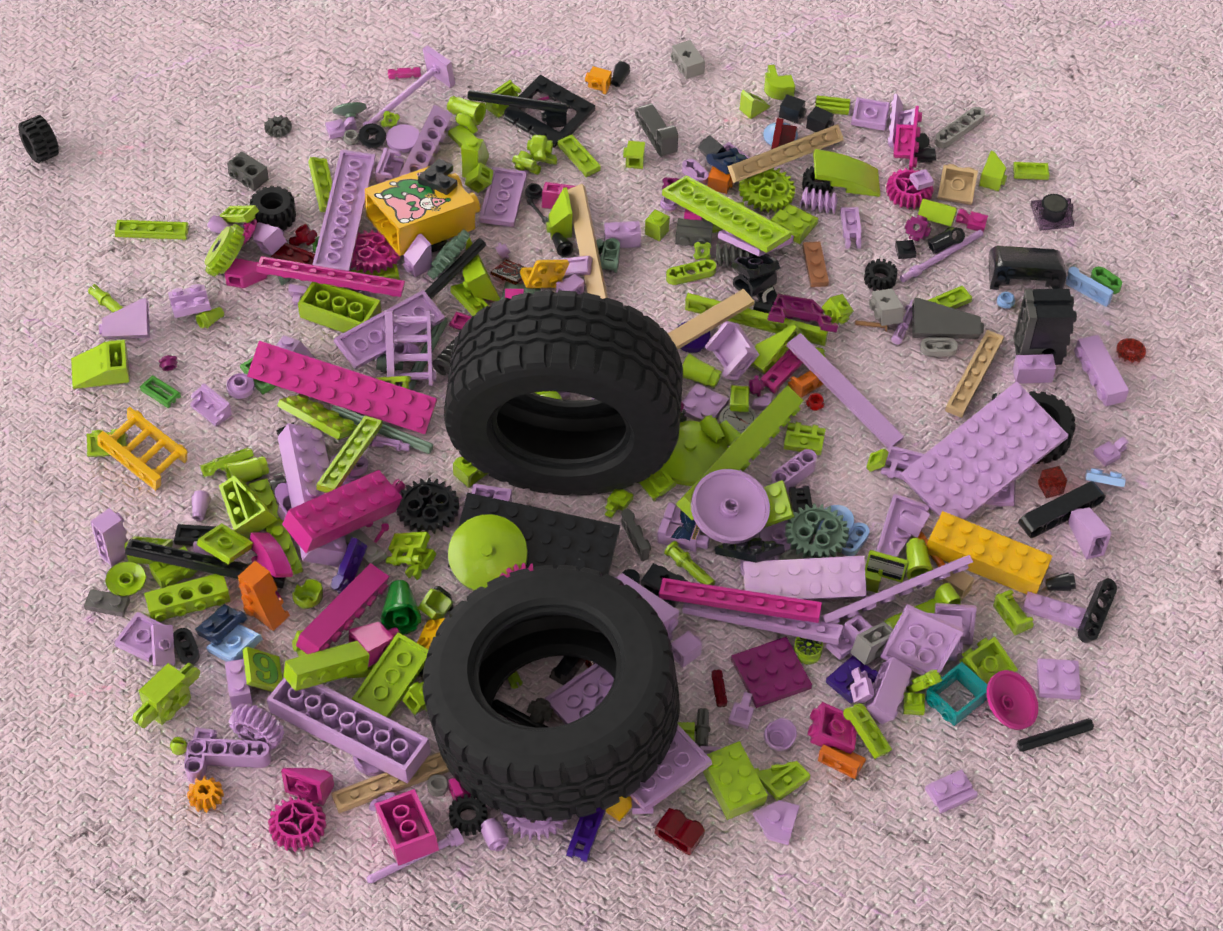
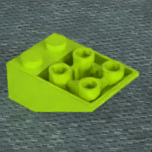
(101, 365)

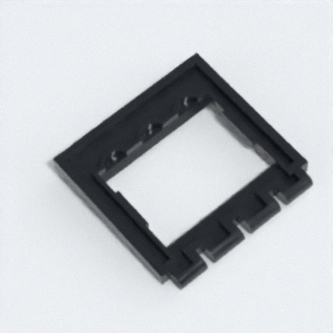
(556, 93)

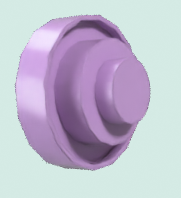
(240, 386)

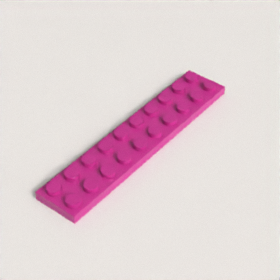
(342, 387)

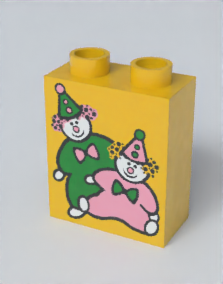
(407, 208)

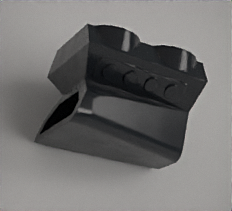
(755, 273)

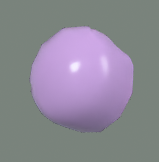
(780, 734)

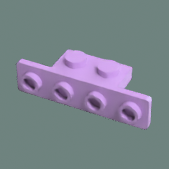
(899, 116)

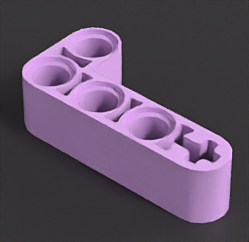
(259, 757)

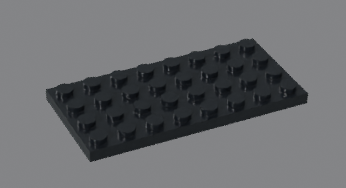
(552, 535)

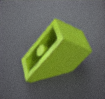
(993, 173)

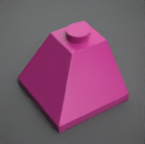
(308, 782)

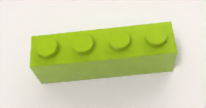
(326, 665)

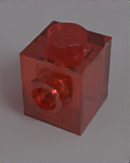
(1052, 482)

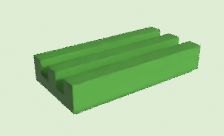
(157, 393)

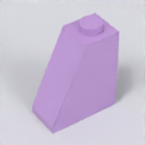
(127, 322)
(1089, 532)

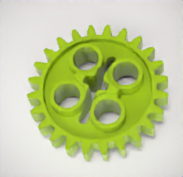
(768, 190)

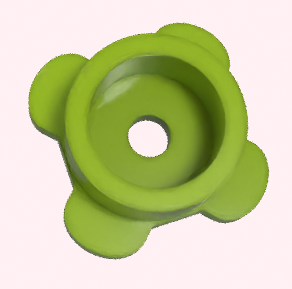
(387, 115)
(698, 254)

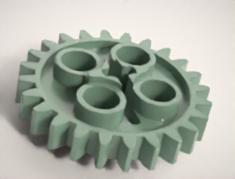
(448, 254)
(833, 539)

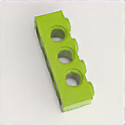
(193, 589)

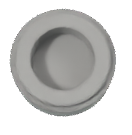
(437, 785)

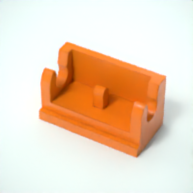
(804, 384)

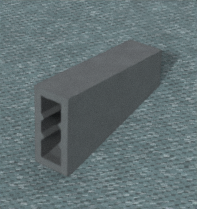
(943, 322)

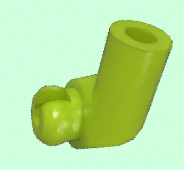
(466, 120)

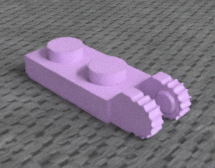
(851, 225)

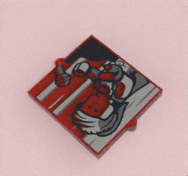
(508, 271)

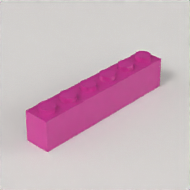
(343, 610)

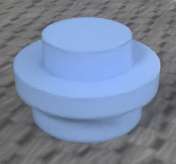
(1006, 300)

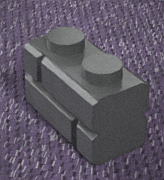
(693, 231)

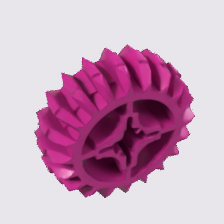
(903, 192)
(307, 815)

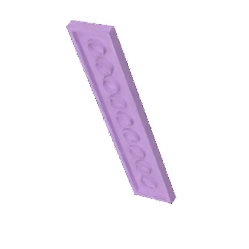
(344, 210)

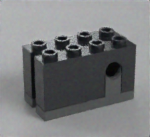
(1045, 323)

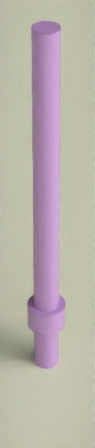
(917, 269)

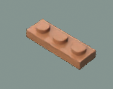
(815, 264)

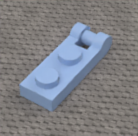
(1088, 286)

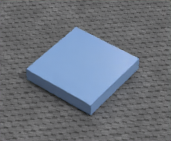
(233, 643)

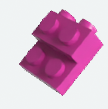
(831, 728)

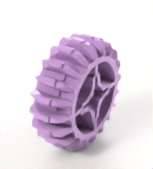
(256, 725)

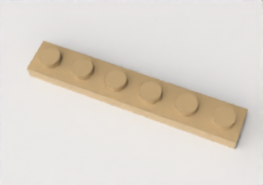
(974, 374)

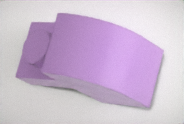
(850, 631)

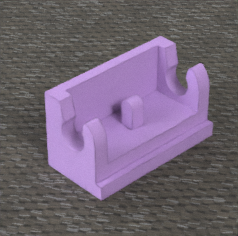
(388, 166)
(210, 405)

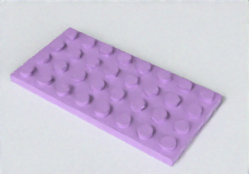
(984, 454)
(681, 762)

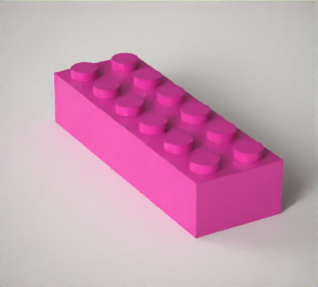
(341, 511)

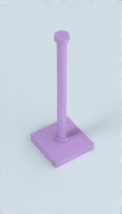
(436, 66)

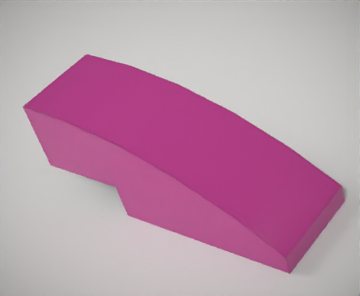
(270, 554)

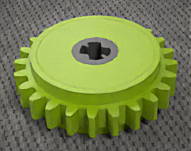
(224, 250)

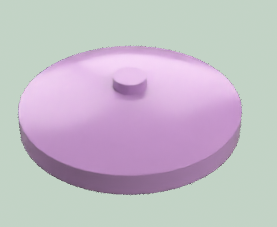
(730, 506)

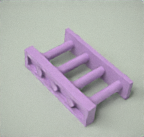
(393, 339)

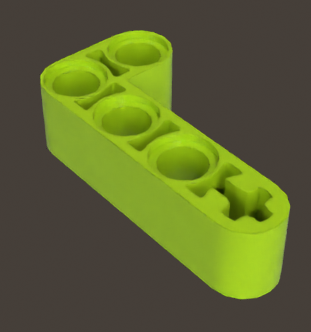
(944, 594)

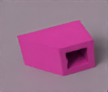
(243, 273)

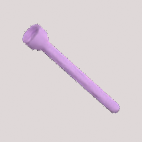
(453, 838)

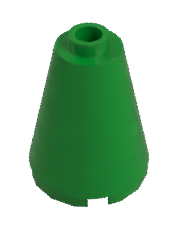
(400, 608)

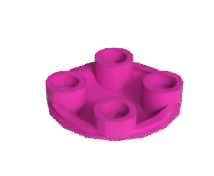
(249, 229)

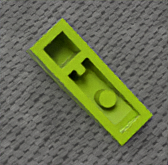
(773, 349)

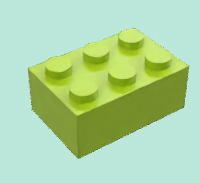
(734, 781)

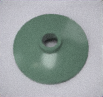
(349, 109)

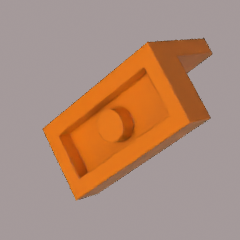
(841, 761)

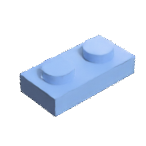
(1113, 478)

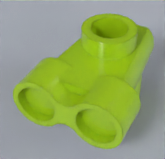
(525, 162)

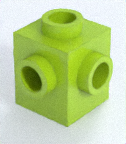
(838, 309)
(415, 699)

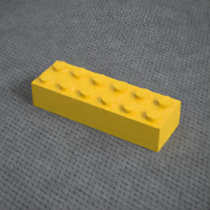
(992, 553)

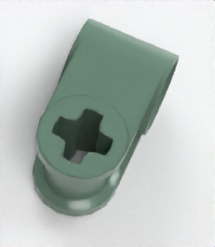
(610, 255)

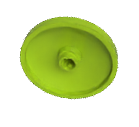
(692, 454)
(485, 549)

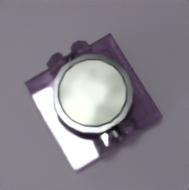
(1052, 211)

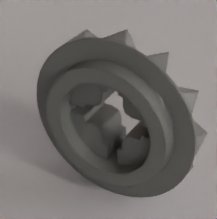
(277, 131)

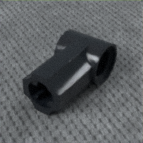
(945, 239)

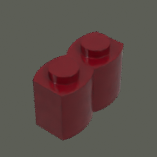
(680, 831)

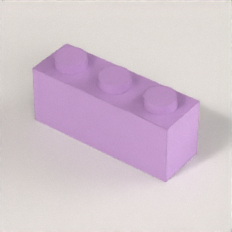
(110, 536)
(888, 690)

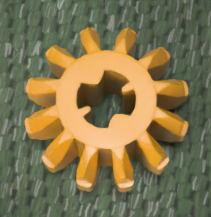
(209, 787)

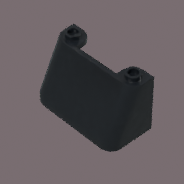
(1026, 264)

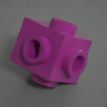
(924, 230)

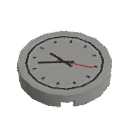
(737, 419)

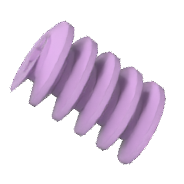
(822, 201)

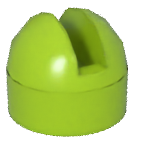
(176, 746)

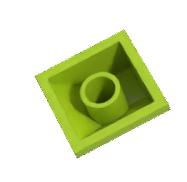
(561, 216)

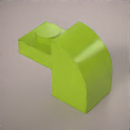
(778, 86)

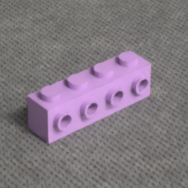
(1101, 370)

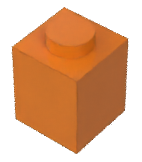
(719, 181)

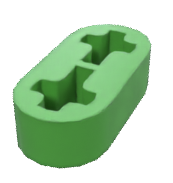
(1107, 279)

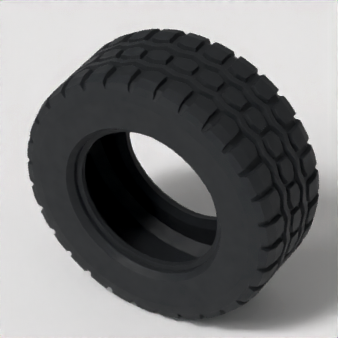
(572, 347)
(567, 765)

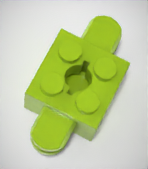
(165, 694)

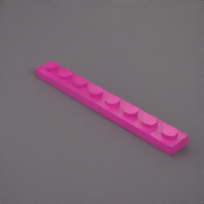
(330, 276)
(740, 600)

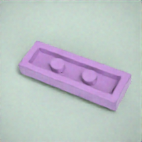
(1053, 610)

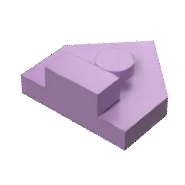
(777, 820)

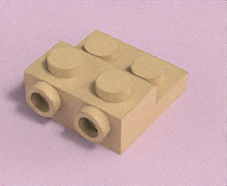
(957, 184)

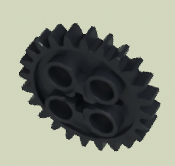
(428, 511)

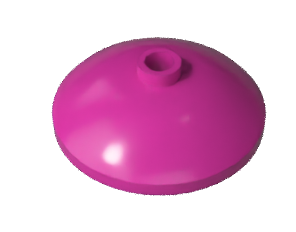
(1012, 700)

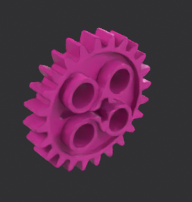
(373, 253)

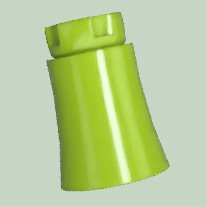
(474, 109)
(700, 371)
(247, 469)
(917, 558)

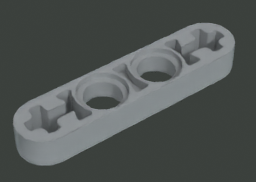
(958, 126)

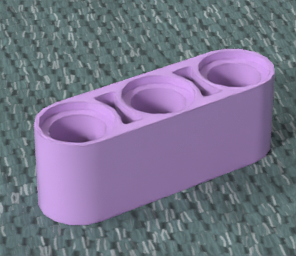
(796, 469)

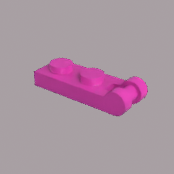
(781, 371)

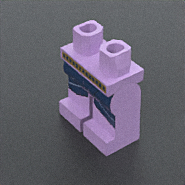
(680, 528)

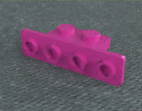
(905, 140)

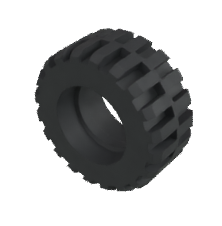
(1062, 415)

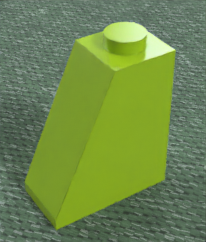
(473, 152)

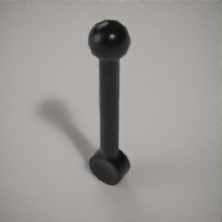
(530, 202)

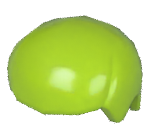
(309, 594)

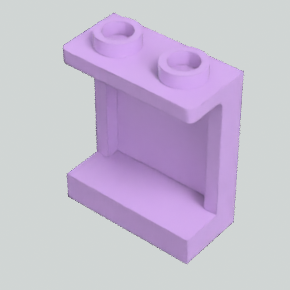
(732, 350)

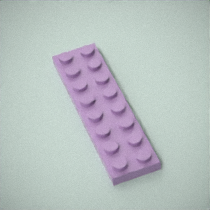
(900, 589)

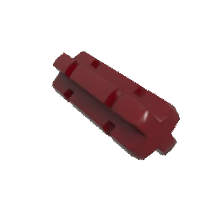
(719, 688)

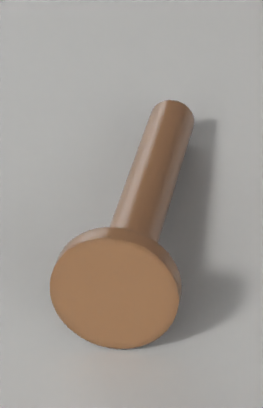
(871, 324)

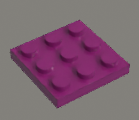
(771, 672)

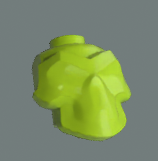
(541, 149)

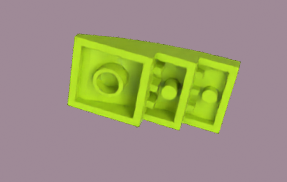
(846, 172)

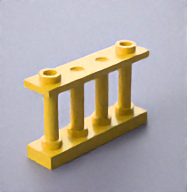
(138, 465)

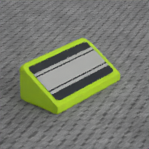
(893, 567)

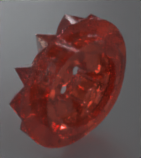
(1133, 345)

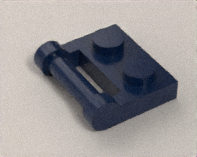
(725, 159)
(220, 624)

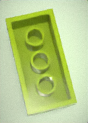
(337, 307)

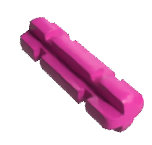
(404, 72)

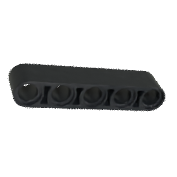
(1059, 509)

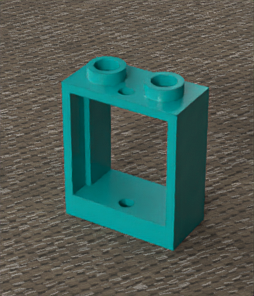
(969, 681)

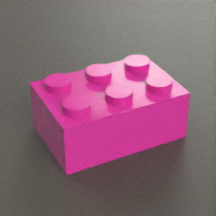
(406, 827)

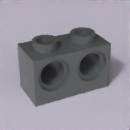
(247, 171)

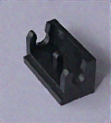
(566, 669)

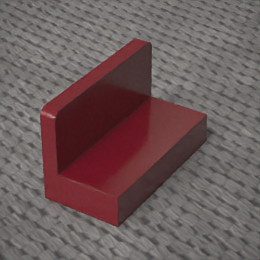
(783, 133)

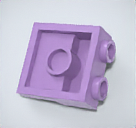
(189, 300)

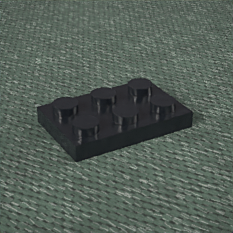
(752, 550)

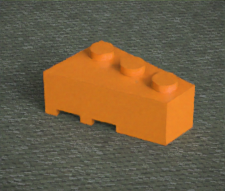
(260, 597)

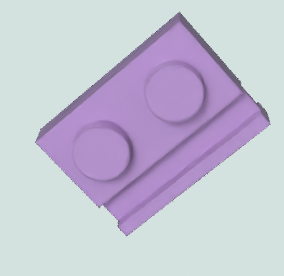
(951, 791)

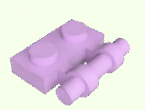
(899, 458)

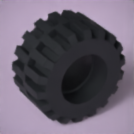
(38, 139)
(275, 207)

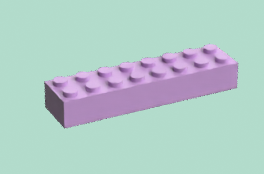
(304, 464)
(351, 728)

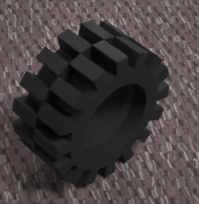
(807, 181)
(883, 268)
(464, 804)

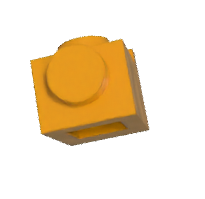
(599, 79)

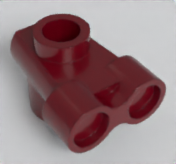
(303, 235)

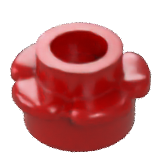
(815, 401)

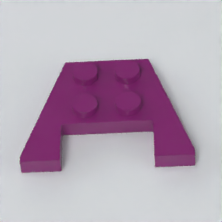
(803, 308)

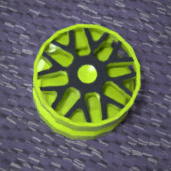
(808, 650)

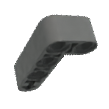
(662, 137)

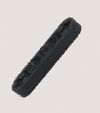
(1101, 613)

